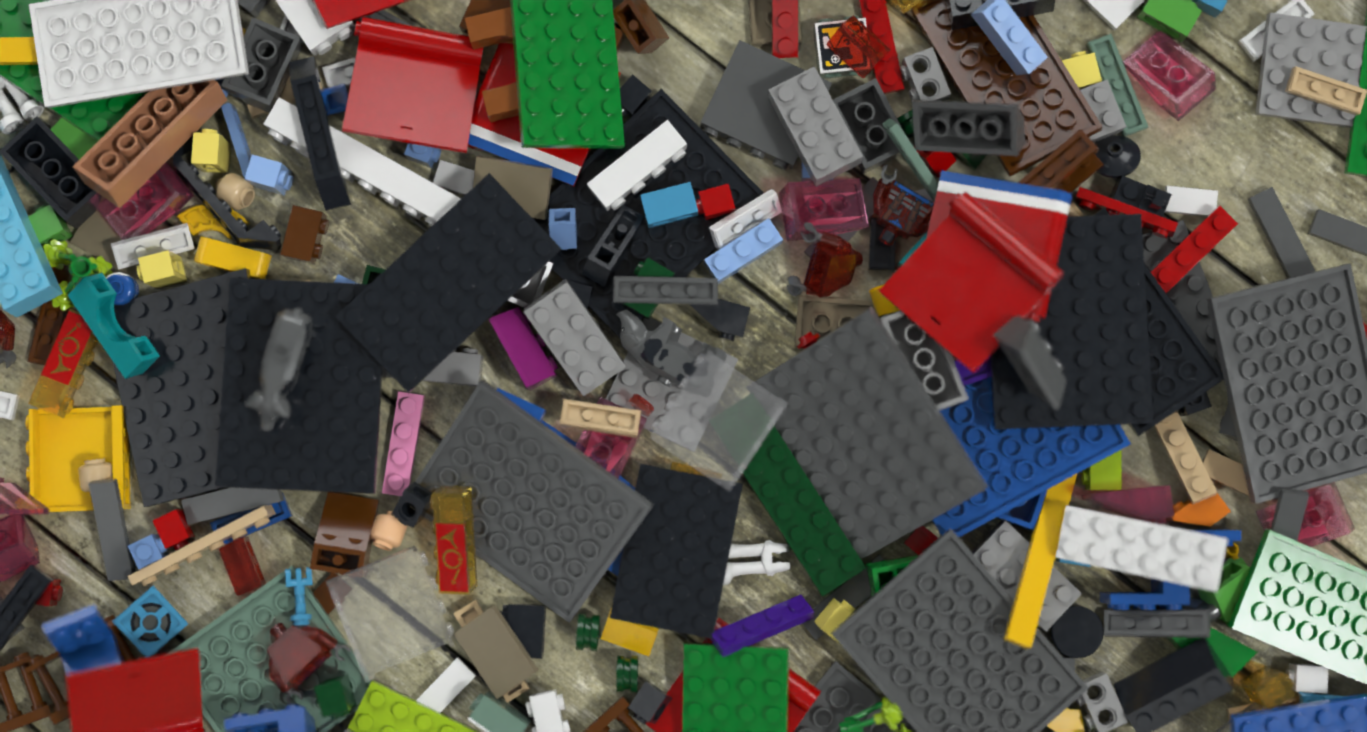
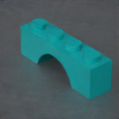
(95, 302)

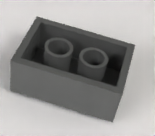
(864, 114)

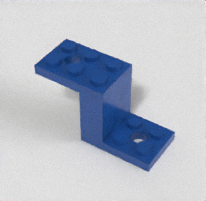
(1163, 593)
(83, 640)
(291, 719)

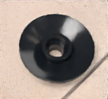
(1120, 162)

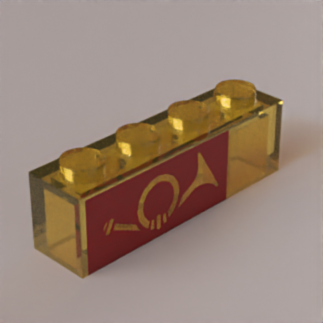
(65, 366)
(454, 540)

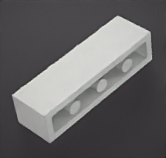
(637, 166)

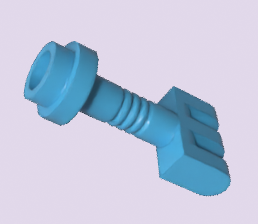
(299, 584)

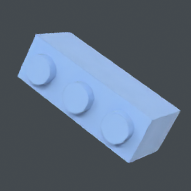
(1009, 36)
(743, 251)

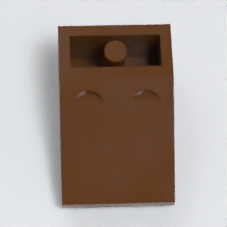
(344, 533)

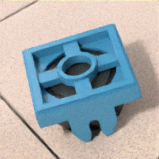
(150, 622)

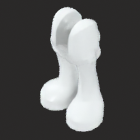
(12, 120)
(764, 566)

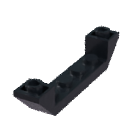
(317, 133)
(260, 236)

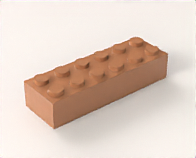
(147, 138)

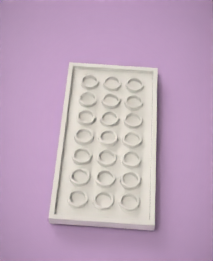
(133, 46)

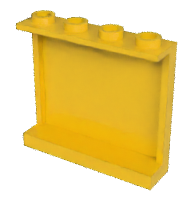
(63, 444)

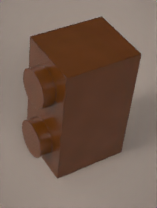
(640, 25)
(304, 235)

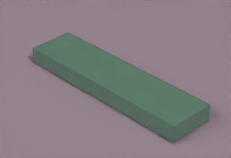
(1113, 70)
(911, 157)

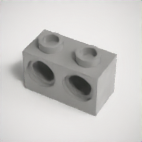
(931, 77)
(1105, 699)

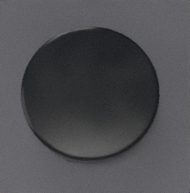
(1077, 632)

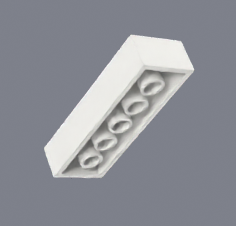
(1142, 548)

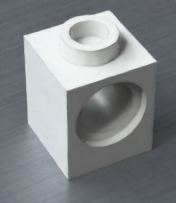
(1308, 678)

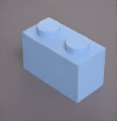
(269, 175)

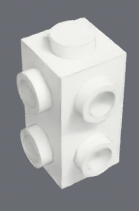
(547, 712)

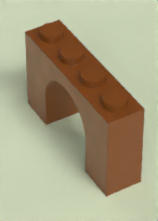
(488, 30)

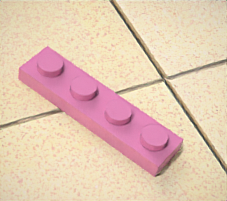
(403, 443)

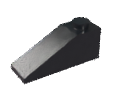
(612, 245)
(725, 318)

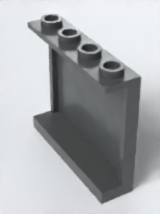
(742, 106)

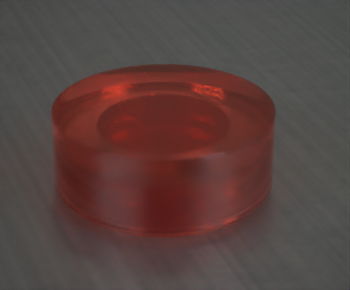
(641, 404)

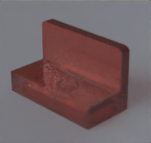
(857, 46)
(242, 566)

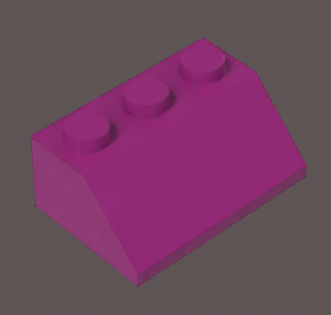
(524, 348)

